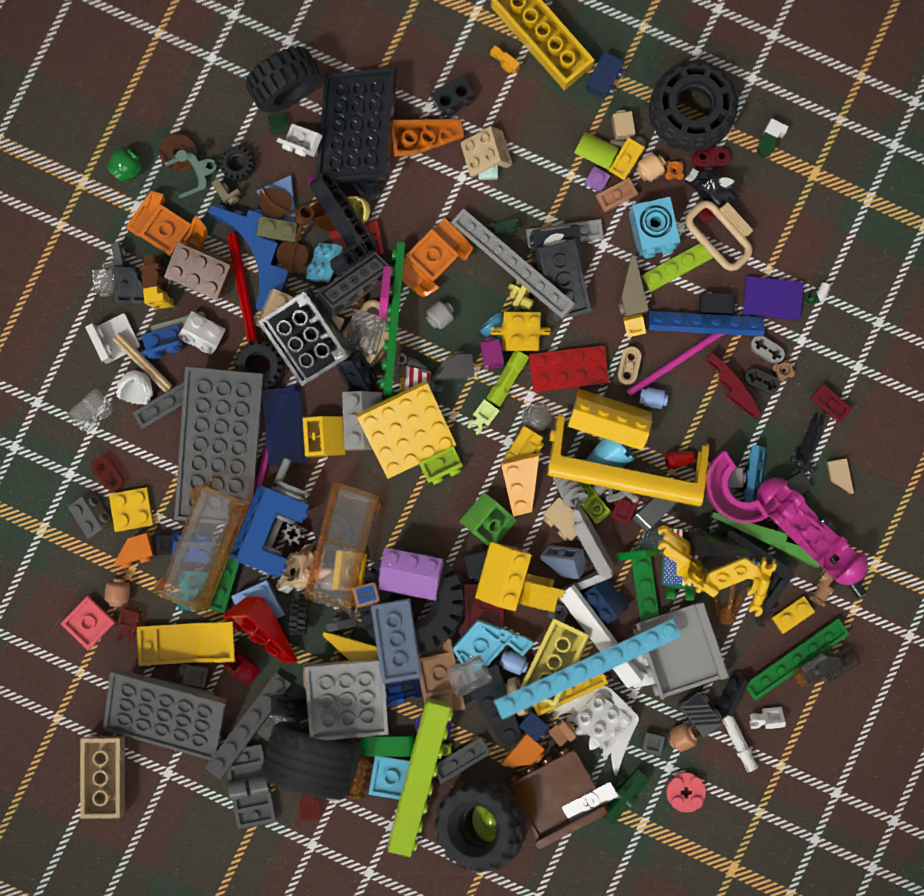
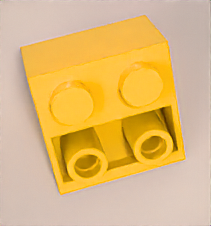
(323, 436)

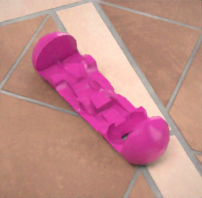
(813, 536)

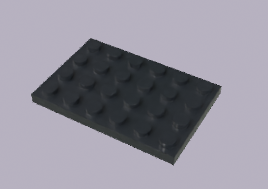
(357, 125)

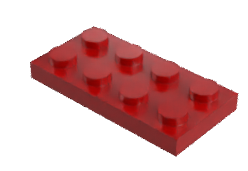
(568, 369)

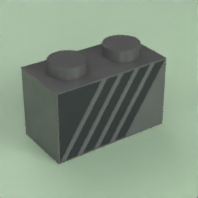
(700, 713)

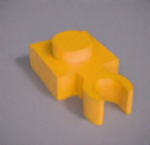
(507, 62)

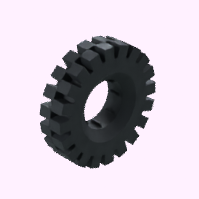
(444, 612)

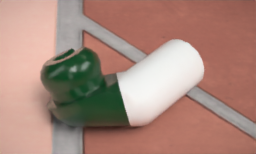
(819, 296)

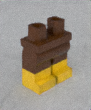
(155, 283)

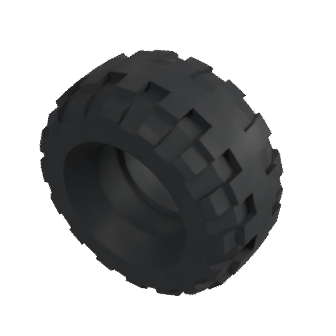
(687, 133)
(455, 829)

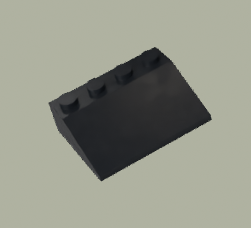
(306, 336)

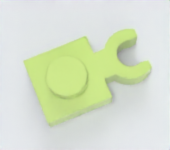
(485, 414)

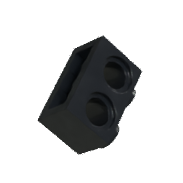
(449, 92)

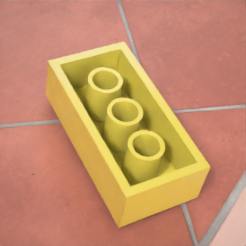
(558, 650)

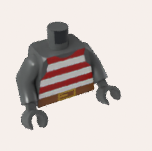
(415, 373)

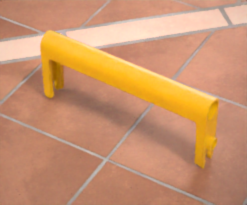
(626, 479)

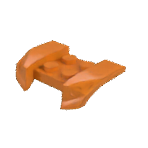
(163, 227)
(433, 256)

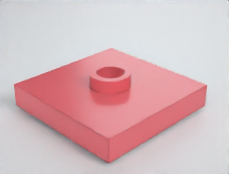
(88, 623)

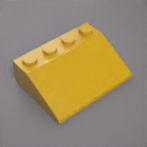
(611, 419)

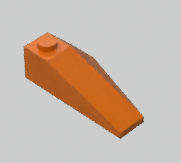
(417, 136)

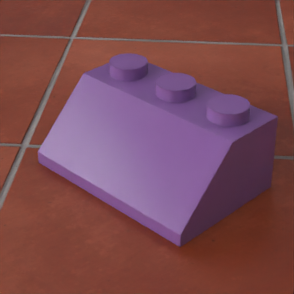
(410, 574)

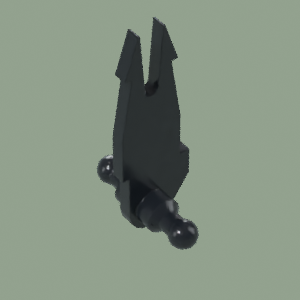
(808, 446)

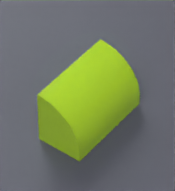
(596, 150)

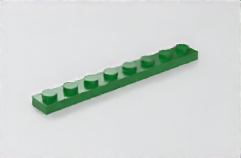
(392, 325)

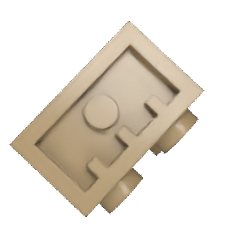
(485, 151)

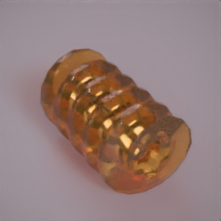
(360, 778)

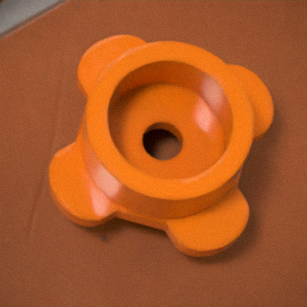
(678, 166)

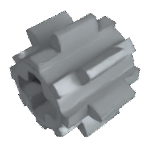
(288, 537)

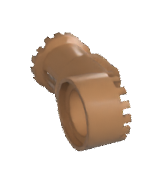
(823, 589)

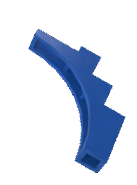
(263, 249)

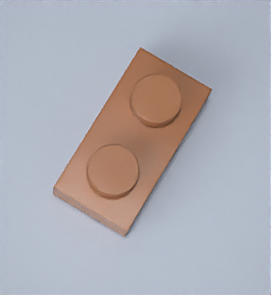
(616, 195)

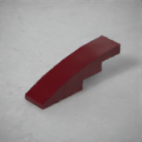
(738, 393)

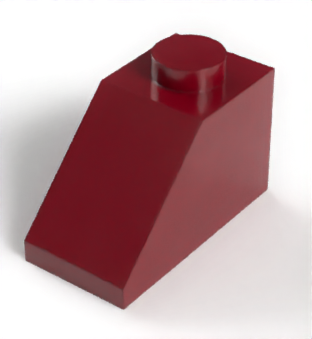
(243, 667)

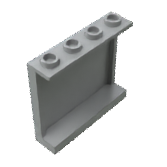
(687, 660)

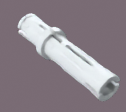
(742, 748)

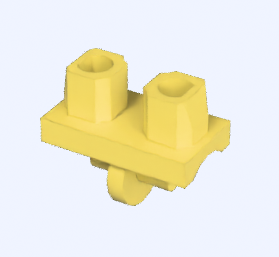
(521, 300)

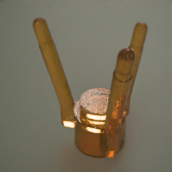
(727, 614)

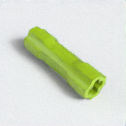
(507, 378)

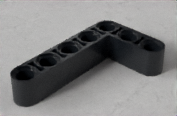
(345, 220)

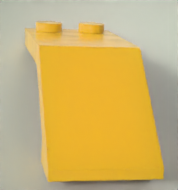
(185, 643)

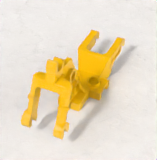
(692, 570)

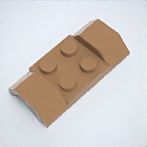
(434, 678)

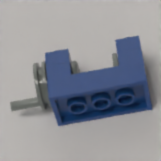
(265, 505)

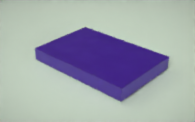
(772, 298)

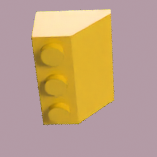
(503, 576)

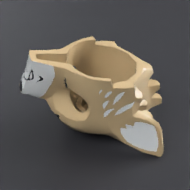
(302, 563)

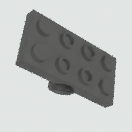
(249, 791)

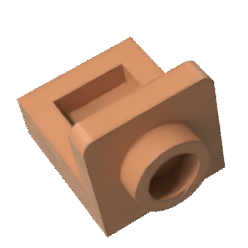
(562, 732)

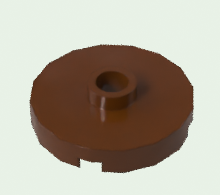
(172, 143)

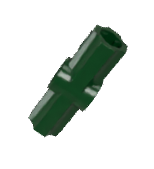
(627, 795)

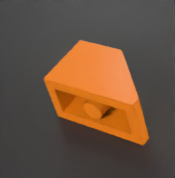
(524, 752)

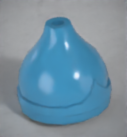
(495, 321)

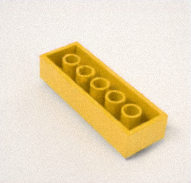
(546, 39)

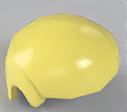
(361, 207)

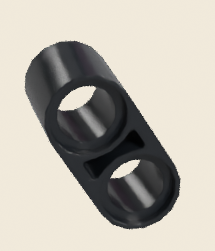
(716, 304)

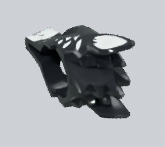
(713, 186)

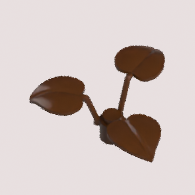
(274, 204)

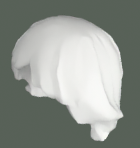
(135, 388)

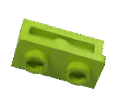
(441, 465)

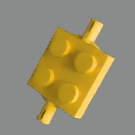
(520, 331)

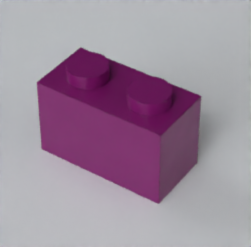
(491, 354)

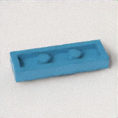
(755, 472)

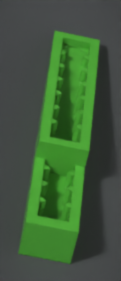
(769, 537)

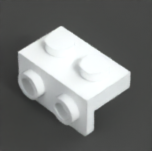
(301, 140)
(201, 333)

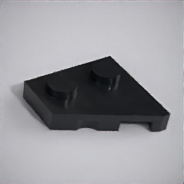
(127, 285)

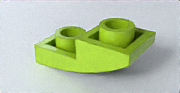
(594, 505)

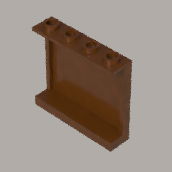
(550, 788)

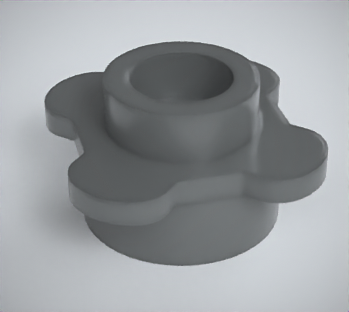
(560, 617)

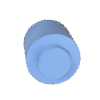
(653, 398)
(514, 662)

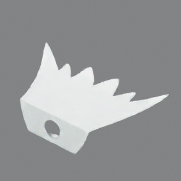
(619, 746)

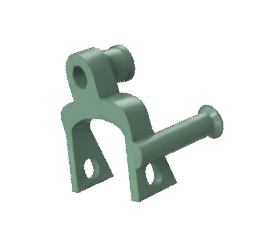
(199, 167)

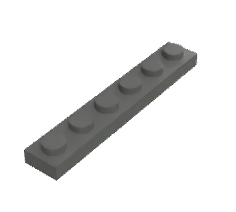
(246, 728)

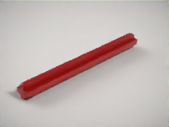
(242, 288)

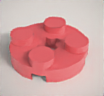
(694, 784)

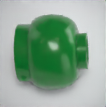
(124, 164)

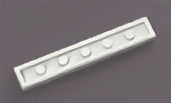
(598, 633)

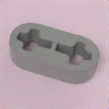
(769, 345)

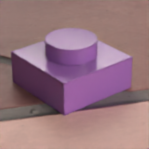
(597, 179)

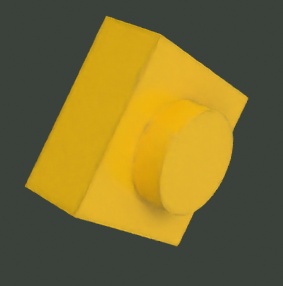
(634, 325)

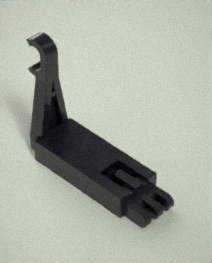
(781, 572)

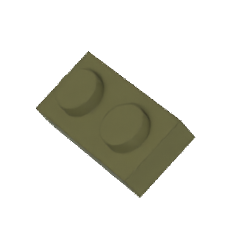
(276, 229)

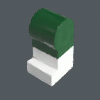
(767, 142)

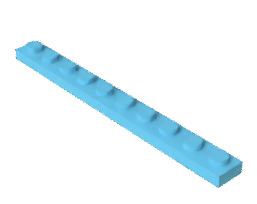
(587, 669)

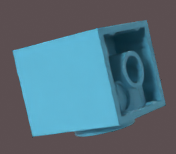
(651, 239)

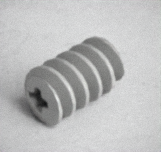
(571, 491)

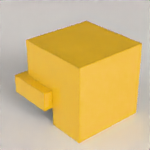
(539, 593)

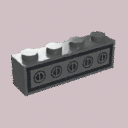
(352, 285)

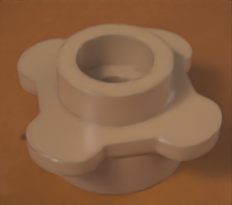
(789, 372)

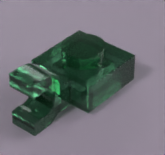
(508, 226)

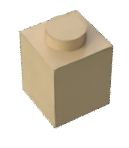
(623, 125)

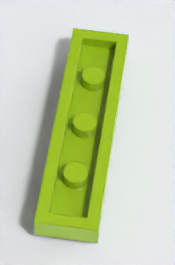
(676, 267)

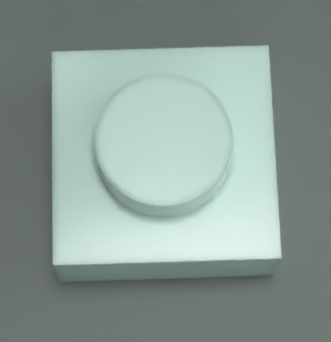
(490, 174)

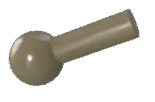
(619, 143)

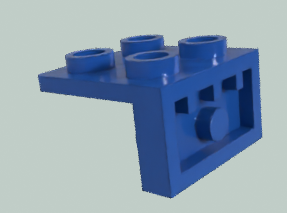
(162, 341)

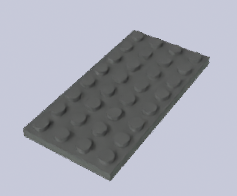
(218, 434)

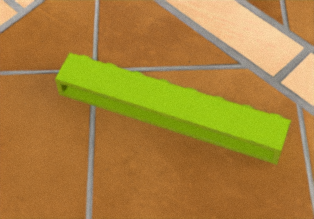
(419, 776)

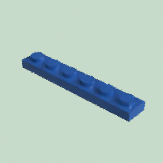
(706, 323)

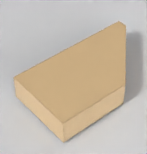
(840, 474)

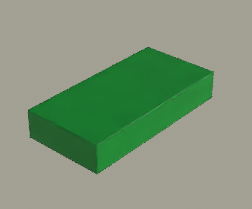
(637, 554)

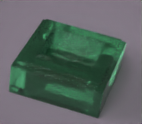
(278, 124)

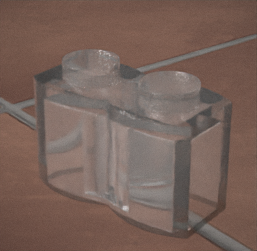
(90, 410)
(469, 675)

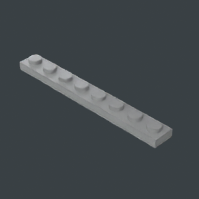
(513, 264)

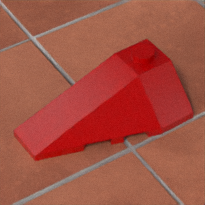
(261, 624)

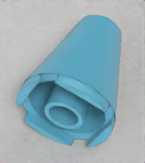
(611, 454)

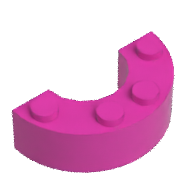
(719, 495)

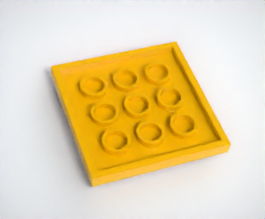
(406, 429)

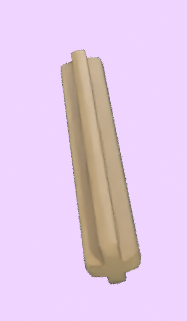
(142, 362)

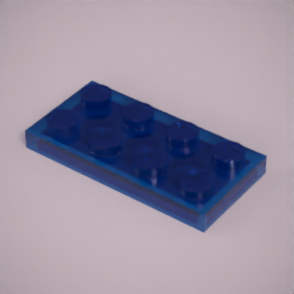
(283, 425)

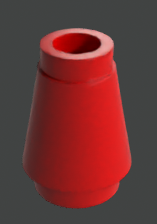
(678, 459)

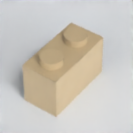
(562, 518)

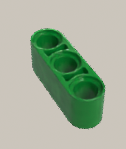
(387, 745)

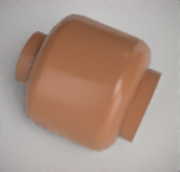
(117, 592)
(683, 737)

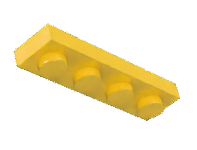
(573, 693)

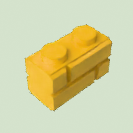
(525, 444)

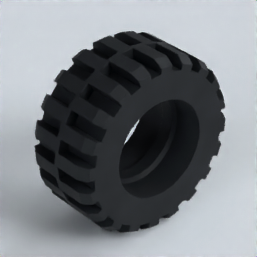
(283, 79)

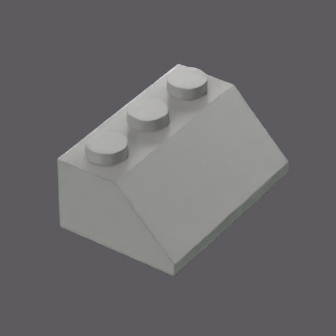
(353, 404)

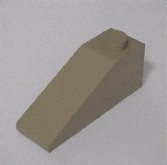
(633, 296)

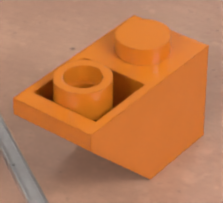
(136, 549)

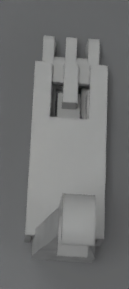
(595, 550)

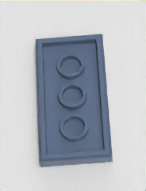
(396, 641)

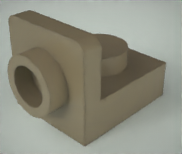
(223, 191)

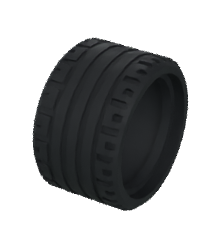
(308, 763)

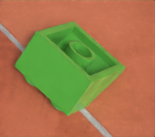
(487, 520)

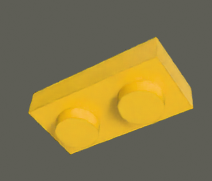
(626, 159)
(792, 614)

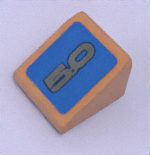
(365, 595)

